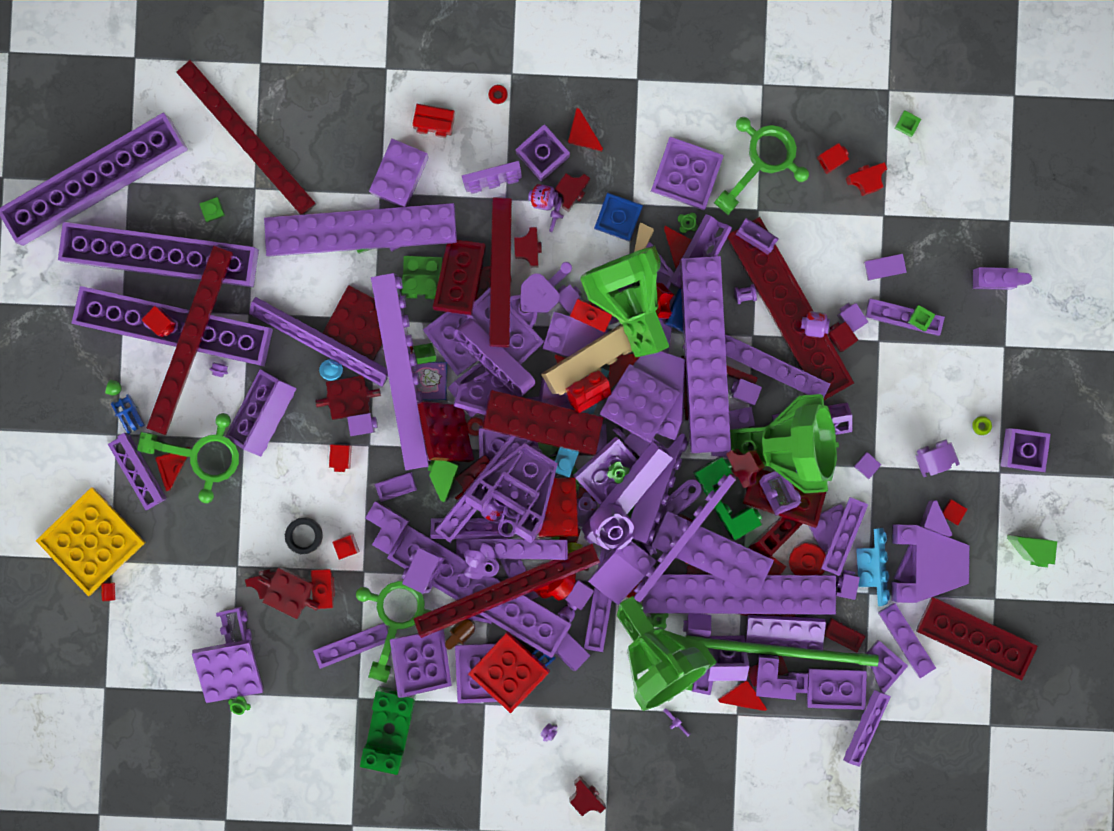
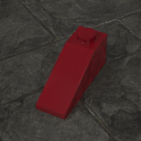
(774, 536)

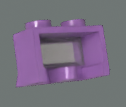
(779, 492)
(234, 625)

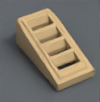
(643, 236)

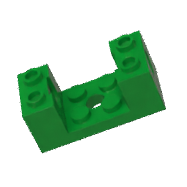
(738, 523)
(383, 749)

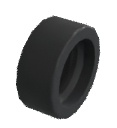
(289, 537)

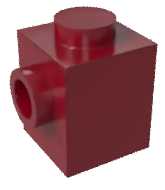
(842, 336)

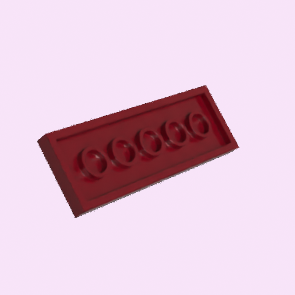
(542, 422)
(976, 638)

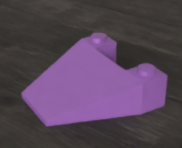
(671, 372)
(521, 483)
(937, 564)

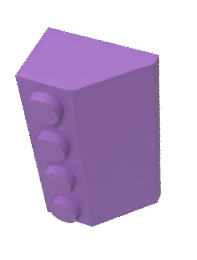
(260, 413)

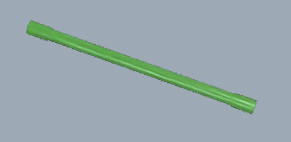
(862, 659)

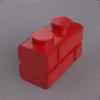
(433, 120)
(588, 391)

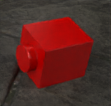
(833, 158)
(159, 322)
(340, 457)
(346, 546)

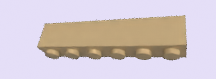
(587, 360)

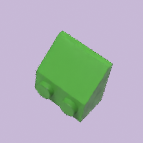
(443, 477)
(1036, 550)

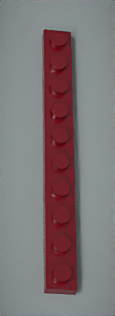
(246, 138)
(189, 340)
(506, 591)

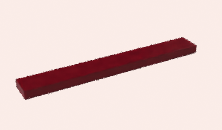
(500, 272)

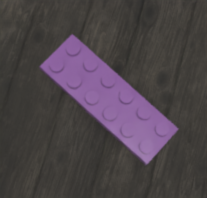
(715, 554)

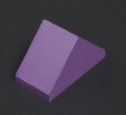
(934, 519)

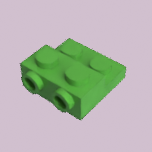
(421, 276)

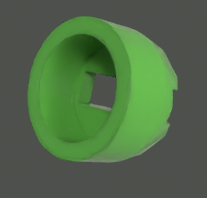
(113, 387)

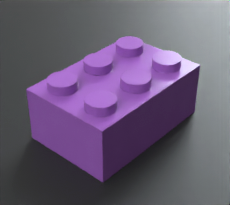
(399, 173)

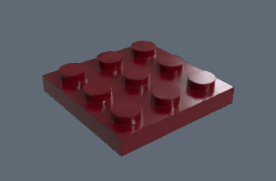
(356, 323)
(445, 432)

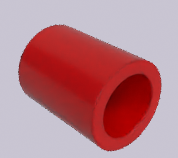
(108, 591)

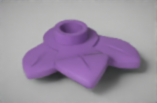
(478, 560)

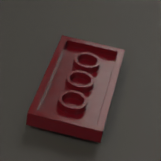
(459, 277)
(806, 512)

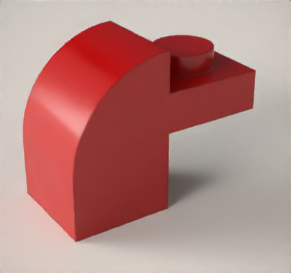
(558, 589)

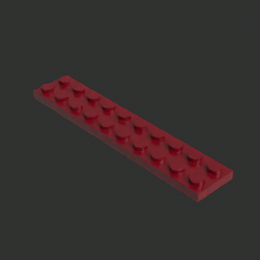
(787, 308)

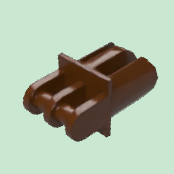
(460, 633)

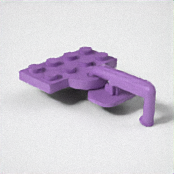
(535, 297)

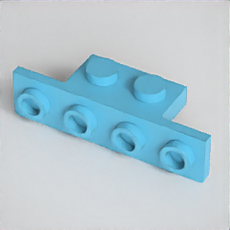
(872, 567)

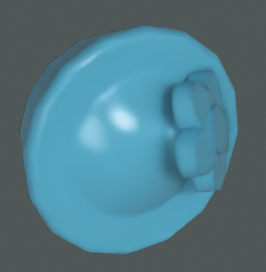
(330, 370)

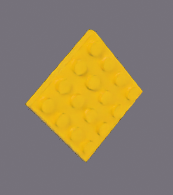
(90, 541)

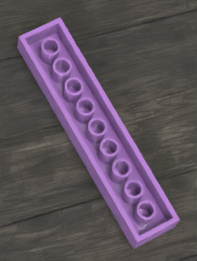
(92, 179)
(152, 253)
(124, 317)
(705, 354)
(400, 368)

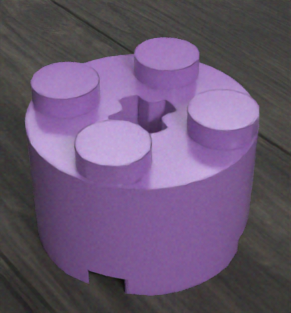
(937, 458)
(612, 527)

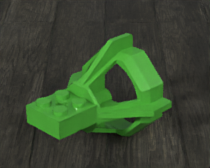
(634, 305)
(796, 440)
(654, 650)

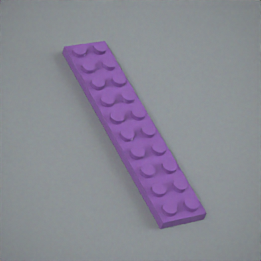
(360, 230)
(716, 596)
(519, 616)

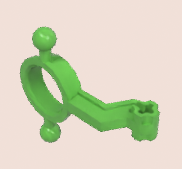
(726, 200)
(148, 443)
(380, 670)

